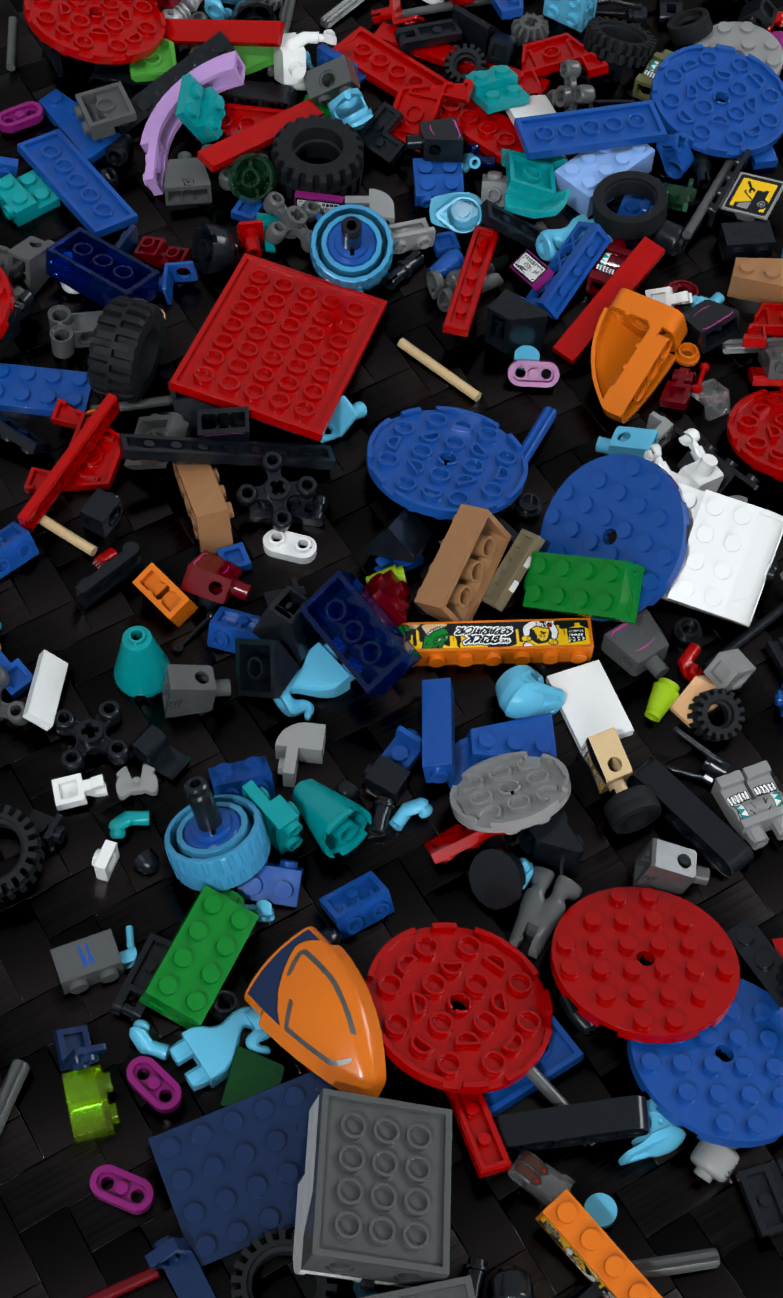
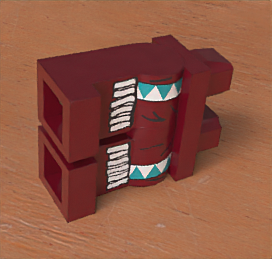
(607, 265)

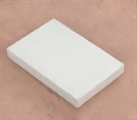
(590, 702)

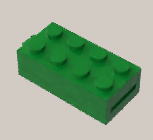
(583, 586)
(199, 957)

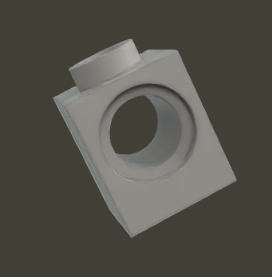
(729, 670)

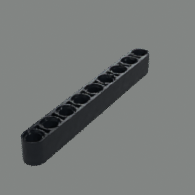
(251, 93)

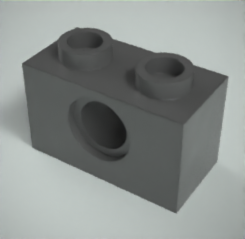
(319, 78)

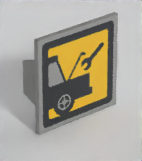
(753, 197)

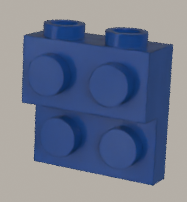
(435, 179)

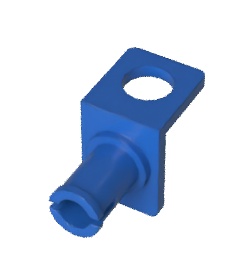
(170, 276)

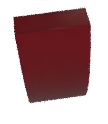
(157, 252)

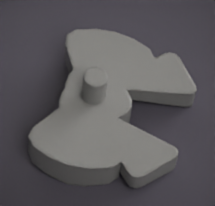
(130, 786)

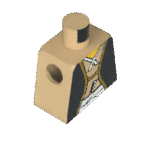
(605, 762)

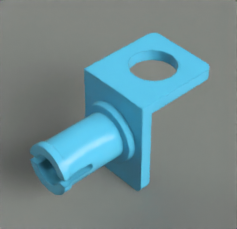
(343, 418)

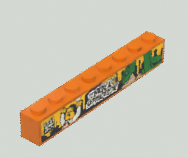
(501, 641)
(593, 1250)

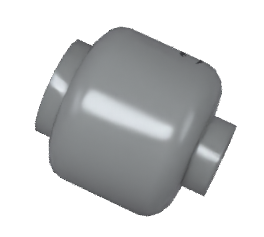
(713, 1161)

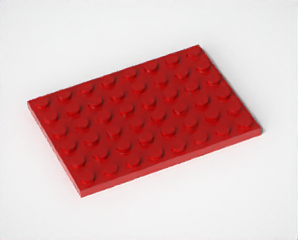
(279, 346)

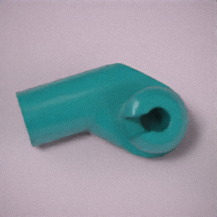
(126, 819)

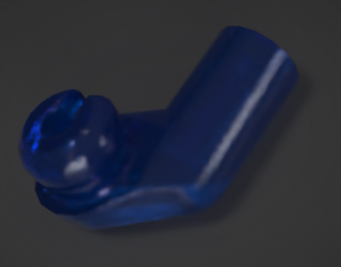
(486, 161)

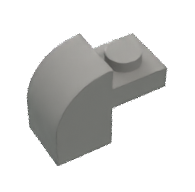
(378, 201)
(299, 744)

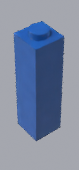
(438, 730)

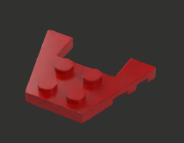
(546, 56)
(424, 103)
(766, 322)
(99, 466)

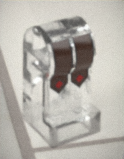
(539, 1178)

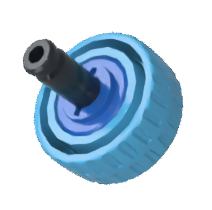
(352, 247)
(216, 839)

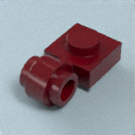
(679, 390)

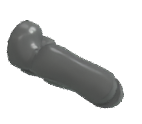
(443, 289)
(539, 915)

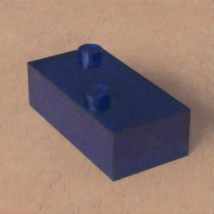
(100, 269)
(360, 633)

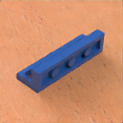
(572, 269)

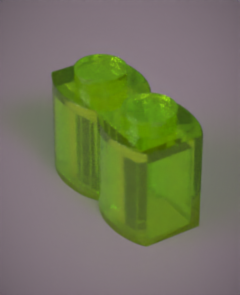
(89, 1103)

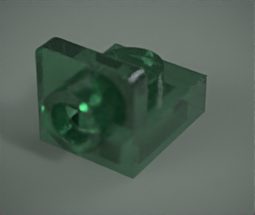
(680, 196)

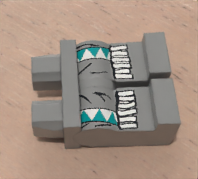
(751, 803)

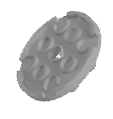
(747, 40)
(485, 800)

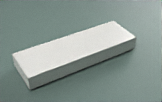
(45, 690)

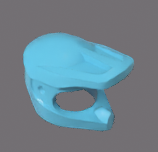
(351, 108)
(456, 211)
(524, 694)
(661, 1140)

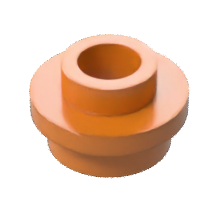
(687, 354)

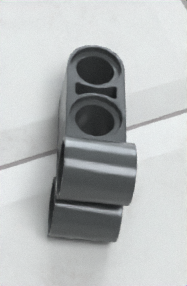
(70, 330)

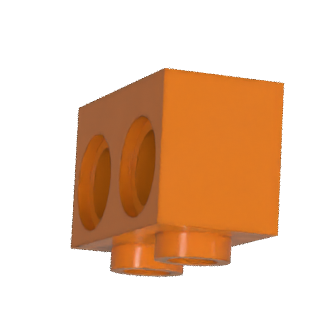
(165, 594)

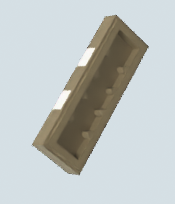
(512, 569)

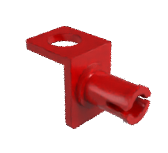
(394, 13)
(251, 236)

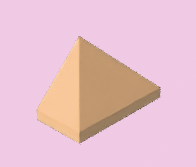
(696, 686)

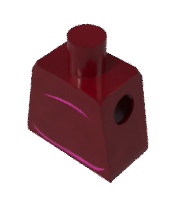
(214, 579)

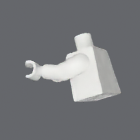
(291, 56)
(700, 474)

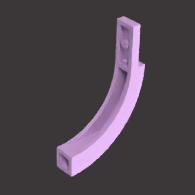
(162, 125)

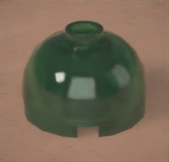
(252, 177)

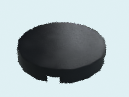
(497, 878)

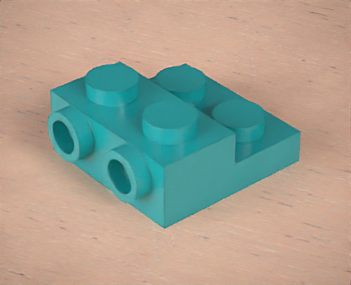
(497, 89)
(200, 109)
(26, 197)
(279, 817)

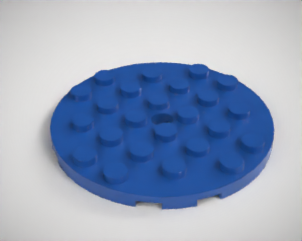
(697, 76)
(409, 457)
(624, 497)
(720, 1100)

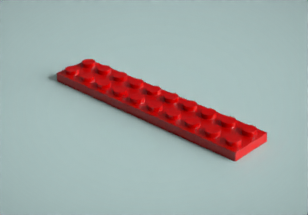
(392, 68)

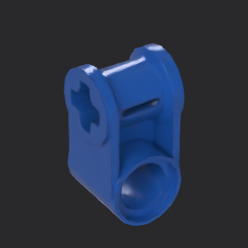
(676, 154)

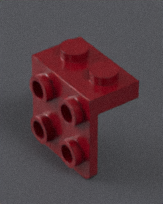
(390, 595)

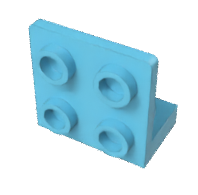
(571, 12)

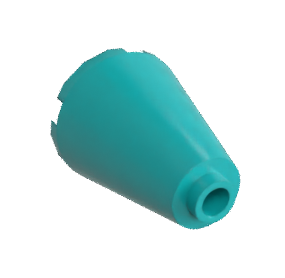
(140, 663)
(331, 817)

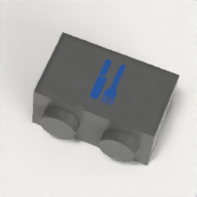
(87, 962)

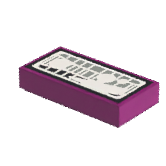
(325, 201)
(531, 270)

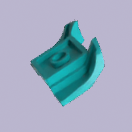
(532, 185)

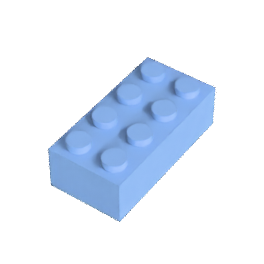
(589, 168)

